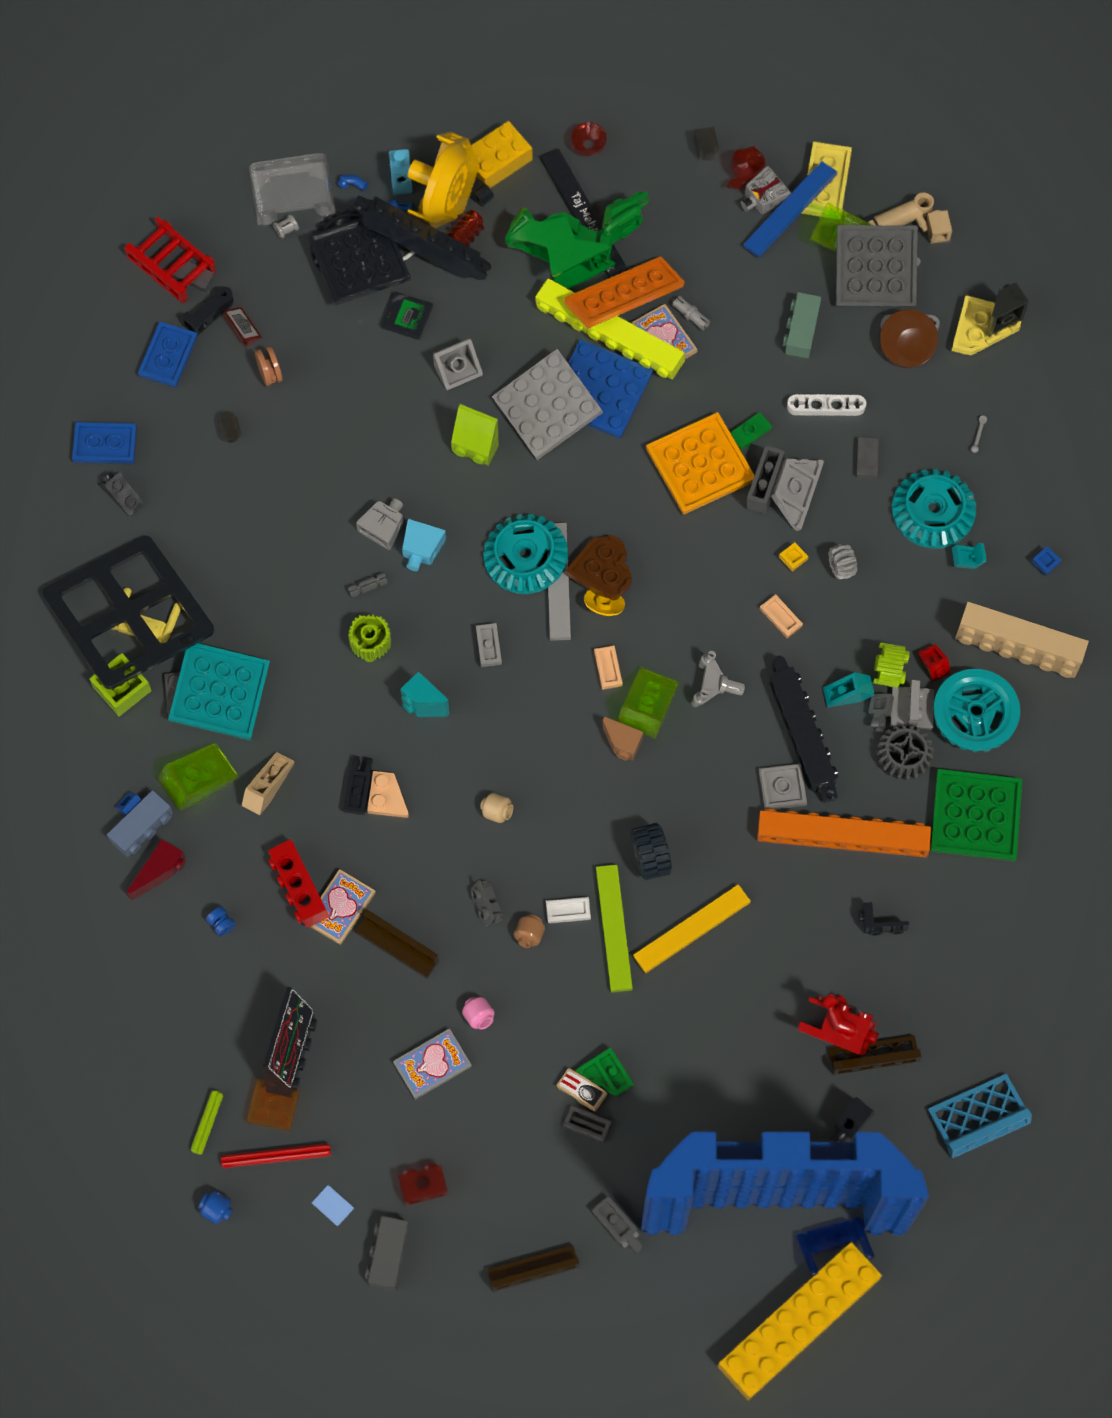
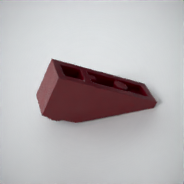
(159, 867)

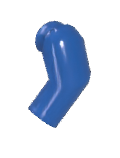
(346, 179)

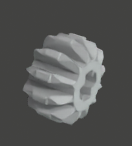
(842, 561)

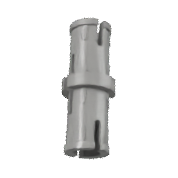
(691, 313)

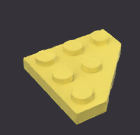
(973, 326)

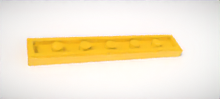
(691, 929)

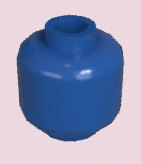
(215, 1207)

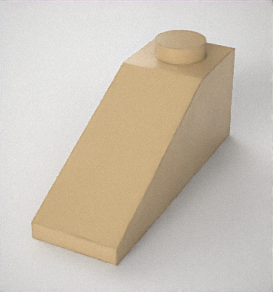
(266, 783)

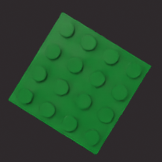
(976, 815)

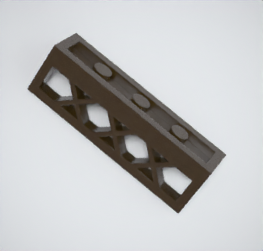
(397, 944)
(875, 1060)
(533, 1268)

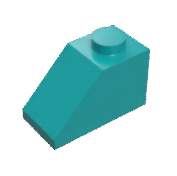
(849, 690)

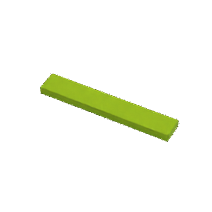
(614, 928)

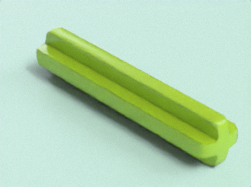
(206, 1122)

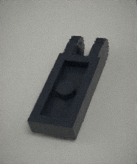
(358, 788)

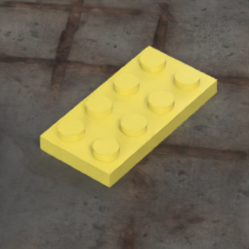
(838, 158)

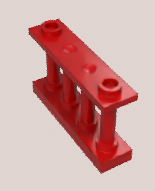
(165, 277)

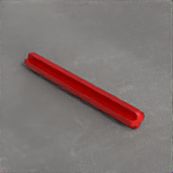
(275, 1155)

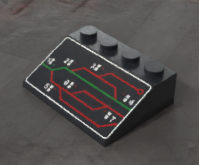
(288, 1045)

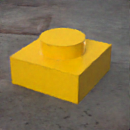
(793, 556)

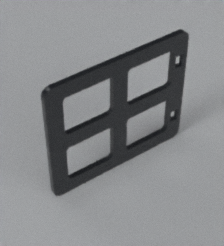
(127, 611)

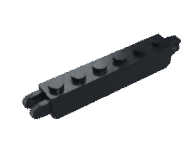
(421, 238)
(802, 730)

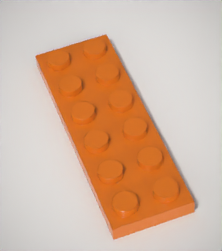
(624, 292)

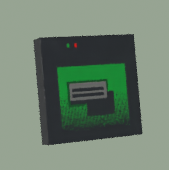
(407, 315)

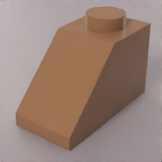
(622, 738)

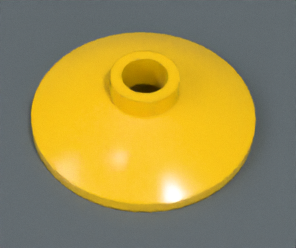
(603, 605)

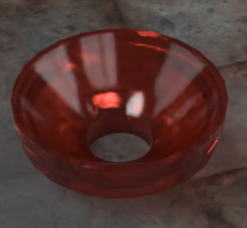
(585, 132)

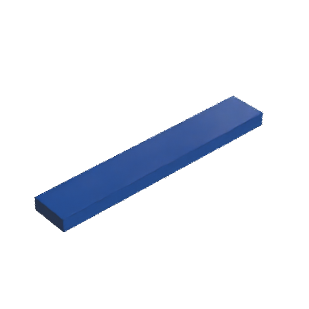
(790, 209)

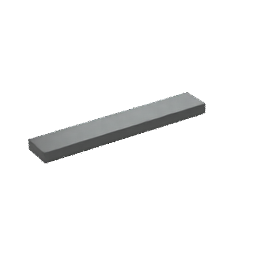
(559, 601)

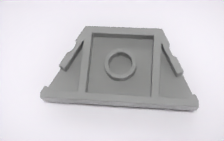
(795, 488)

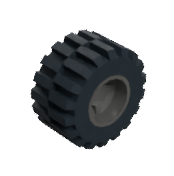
(651, 851)

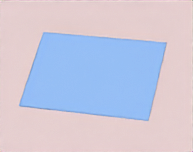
(332, 1205)

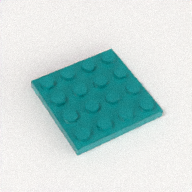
(219, 691)

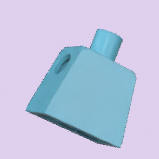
(399, 168)
(422, 543)

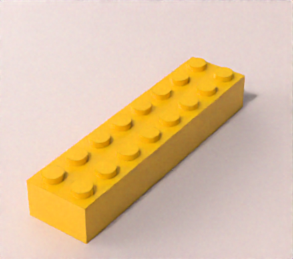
(799, 1321)

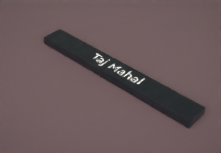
(578, 202)

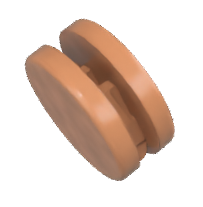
(268, 368)

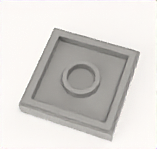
(783, 787)

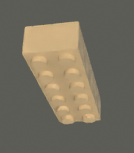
(1021, 640)

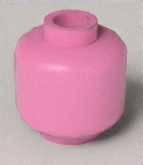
(478, 1013)

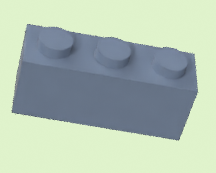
(140, 824)

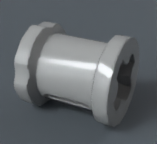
(286, 226)

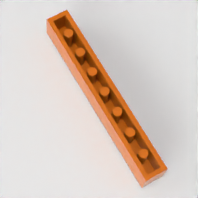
(844, 833)

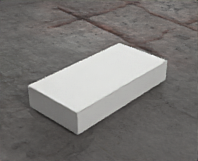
(568, 910)

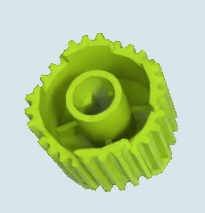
(379, 640)
(891, 665)

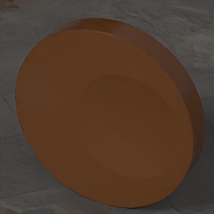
(908, 338)

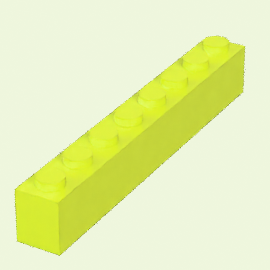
(615, 333)

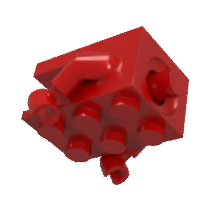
(843, 1026)

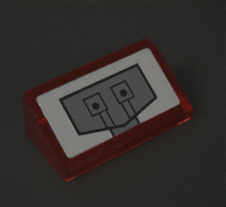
(242, 326)

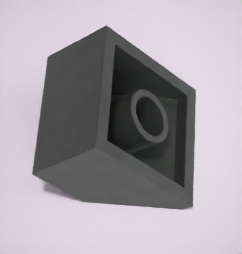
(1008, 308)

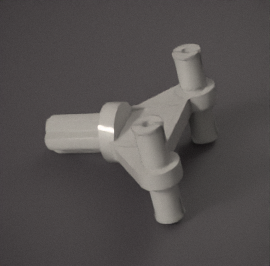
(714, 681)

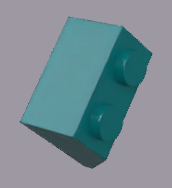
(423, 698)

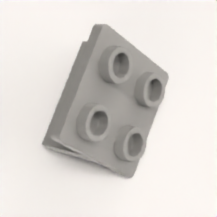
(913, 706)

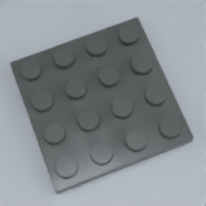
(876, 265)

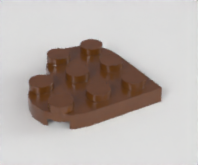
(602, 567)

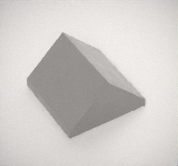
(457, 364)

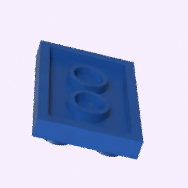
(167, 354)
(104, 442)

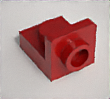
(935, 662)

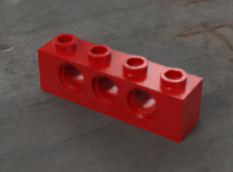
(315, 910)

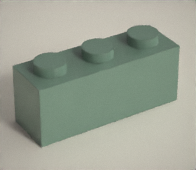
(802, 325)

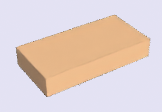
(781, 616)
(608, 667)

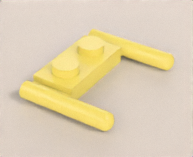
(160, 629)

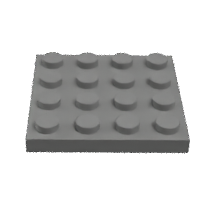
(547, 404)

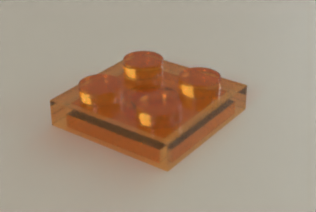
(272, 1109)

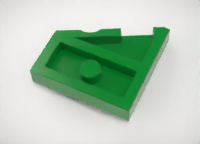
(607, 1073)

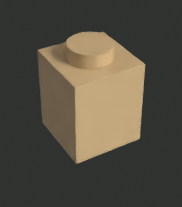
(939, 226)

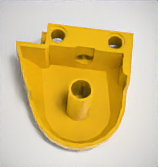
(447, 182)

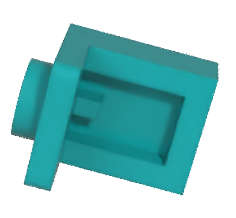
(969, 556)

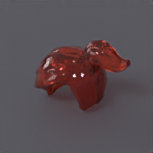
(746, 165)

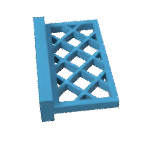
(992, 1129)

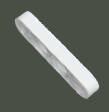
(826, 409)

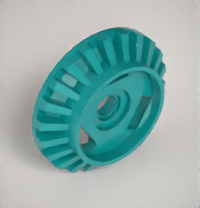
(911, 516)
(526, 575)
(995, 697)

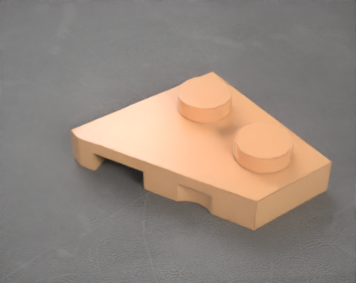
(386, 796)

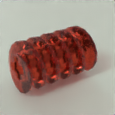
(467, 227)

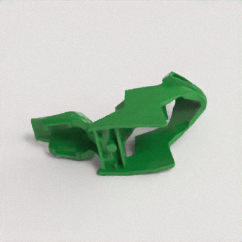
(572, 248)

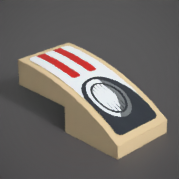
(581, 1089)

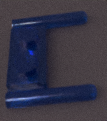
(831, 1238)

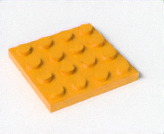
(700, 463)

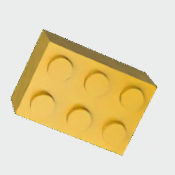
(501, 154)

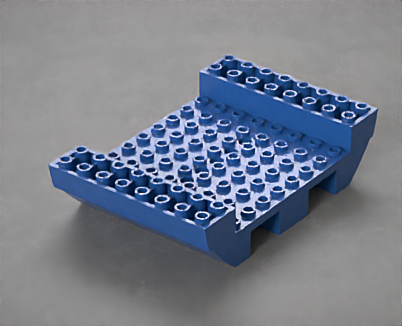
(786, 1172)

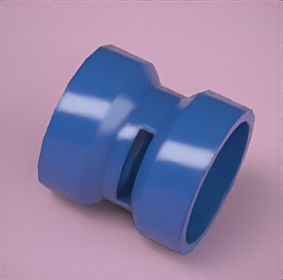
(220, 921)

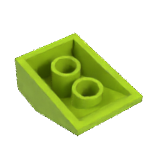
(475, 435)

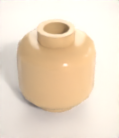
(496, 808)

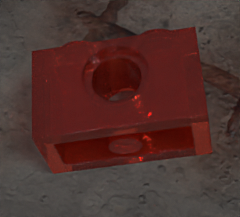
(413, 1194)

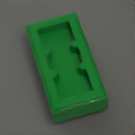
(751, 431)

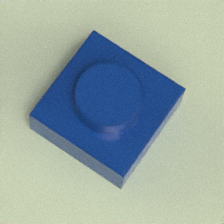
(1046, 561)
(128, 803)

